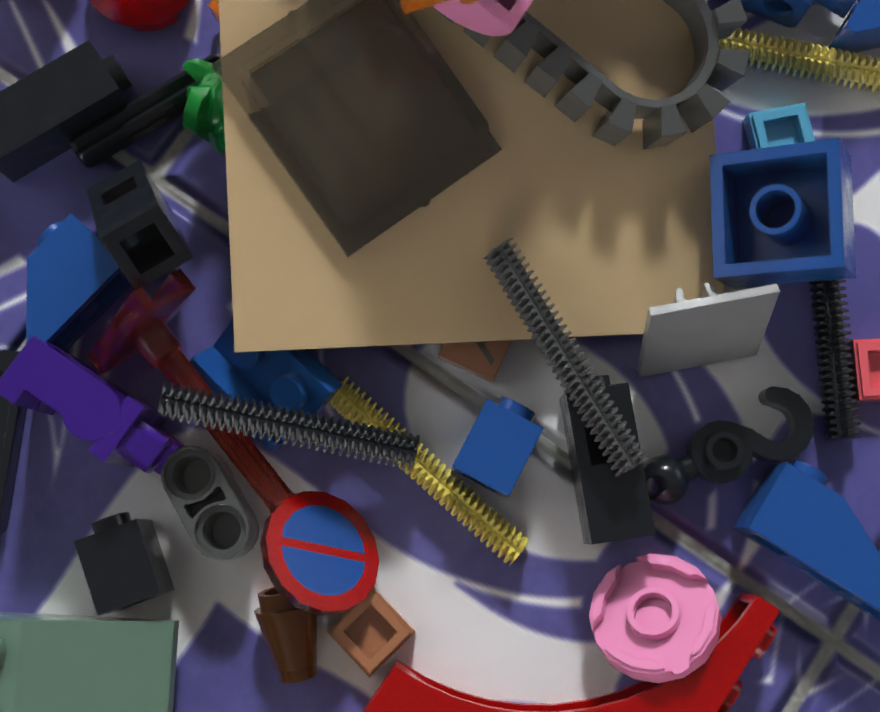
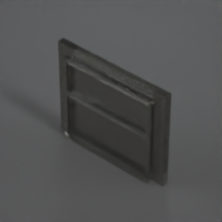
(358, 112)

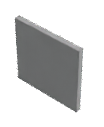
(705, 329)

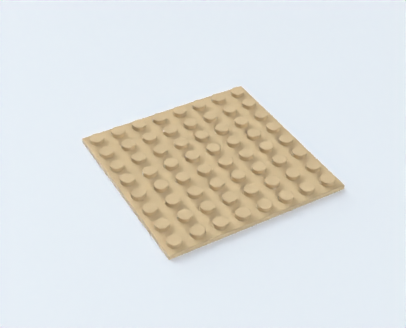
(592, 218)

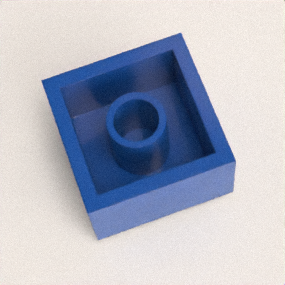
(783, 214)

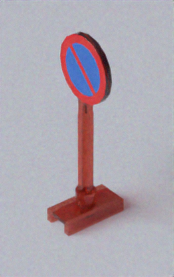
(311, 541)

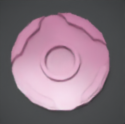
(655, 618)

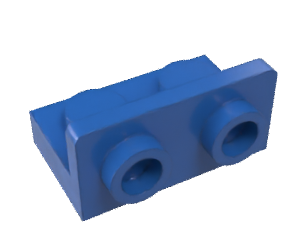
(273, 377)

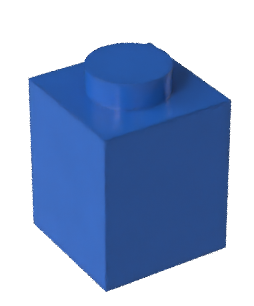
(498, 446)

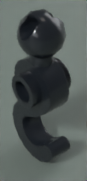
(725, 449)

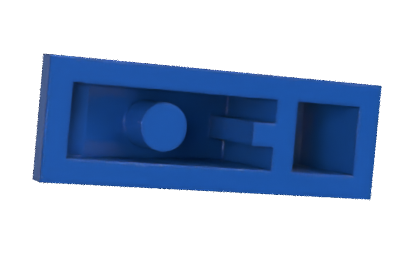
(814, 532)

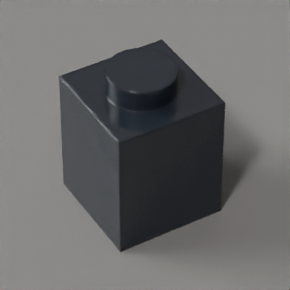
(123, 563)

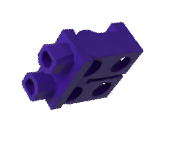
(90, 406)

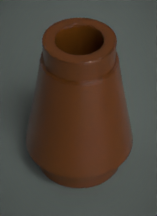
(289, 636)

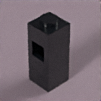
(54, 105)
(137, 225)
(607, 504)

